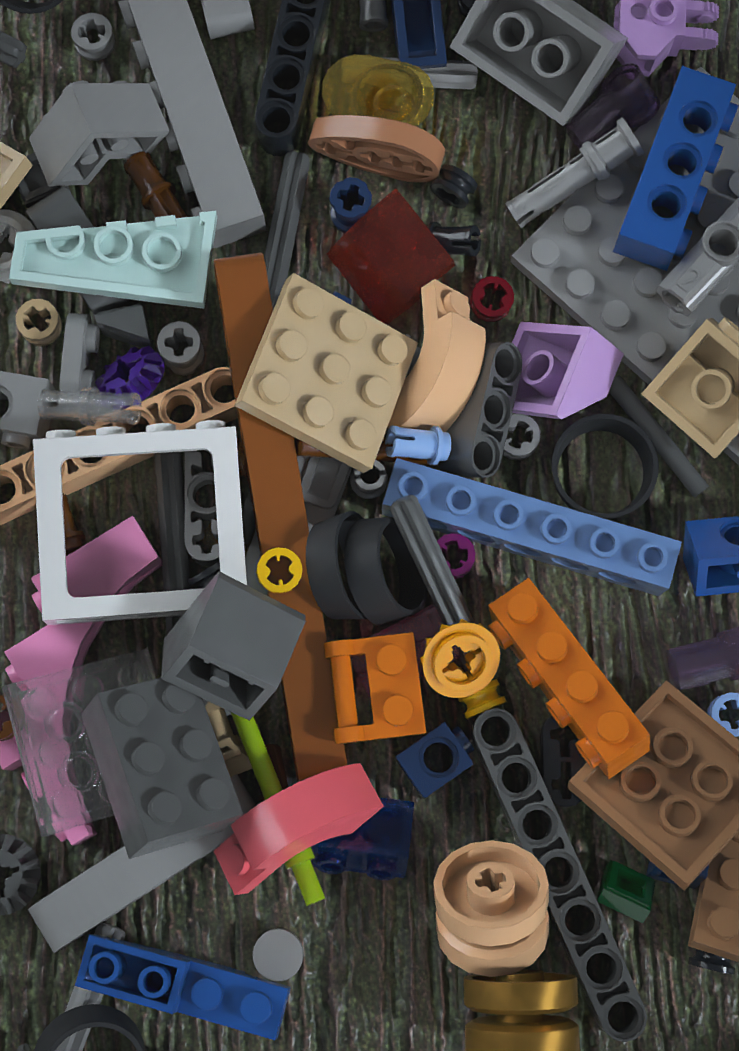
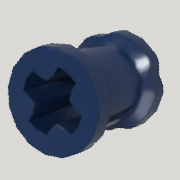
(341, 196)

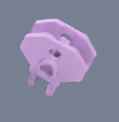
(660, 29)

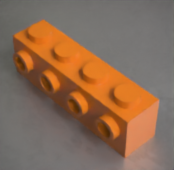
(569, 678)

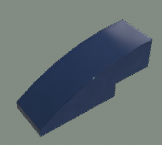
(419, 32)

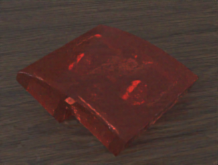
(390, 257)

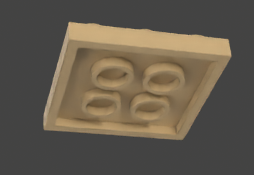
(327, 373)

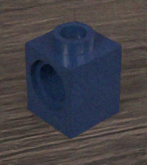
(413, 763)

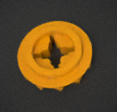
(481, 660)

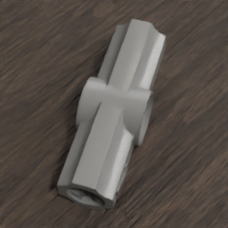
(701, 267)

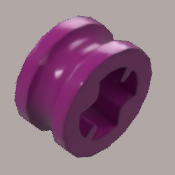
(463, 545)

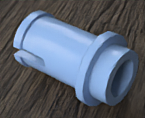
(419, 444)

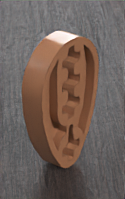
(379, 146)

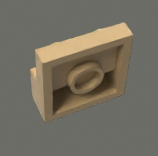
(702, 386)

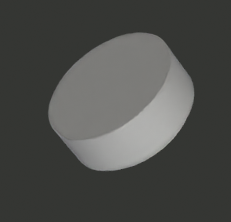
(278, 954)

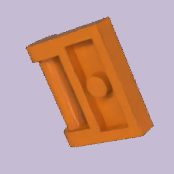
(392, 687)

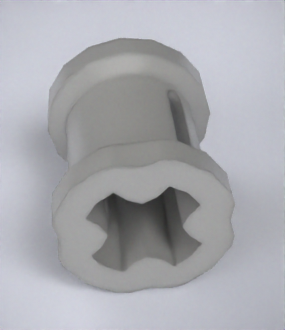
(169, 341)

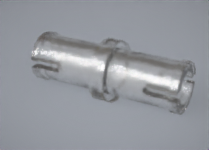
(90, 406)

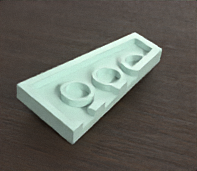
(134, 261)

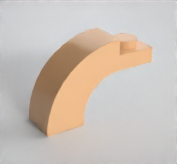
(446, 365)

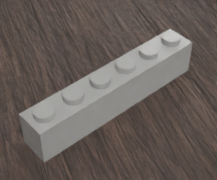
(195, 115)

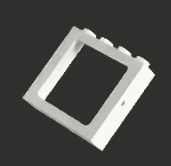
(60, 445)

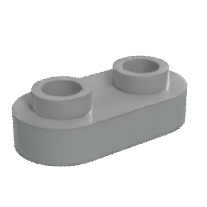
(79, 342)

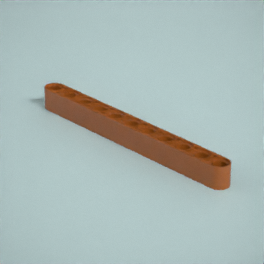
(280, 521)

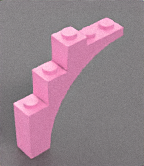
(99, 568)

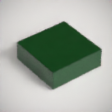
(626, 891)

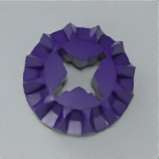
(141, 366)

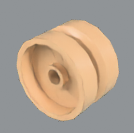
(491, 908)

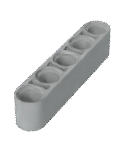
(120, 882)

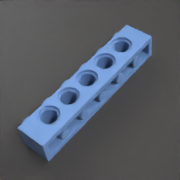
(537, 528)

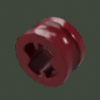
(478, 293)

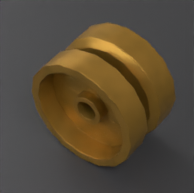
(521, 1012)

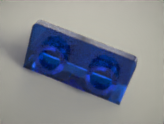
(375, 848)

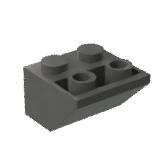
(232, 646)

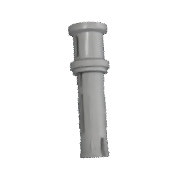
(593, 162)

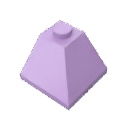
(562, 369)

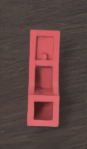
(294, 820)

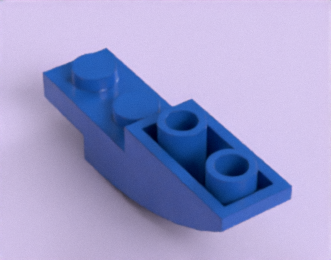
(183, 985)

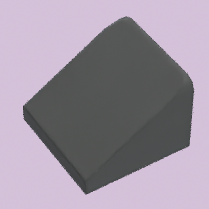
(126, 325)

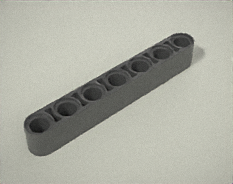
(575, 890)

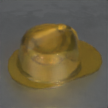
(378, 89)

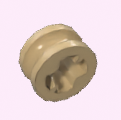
(44, 309)

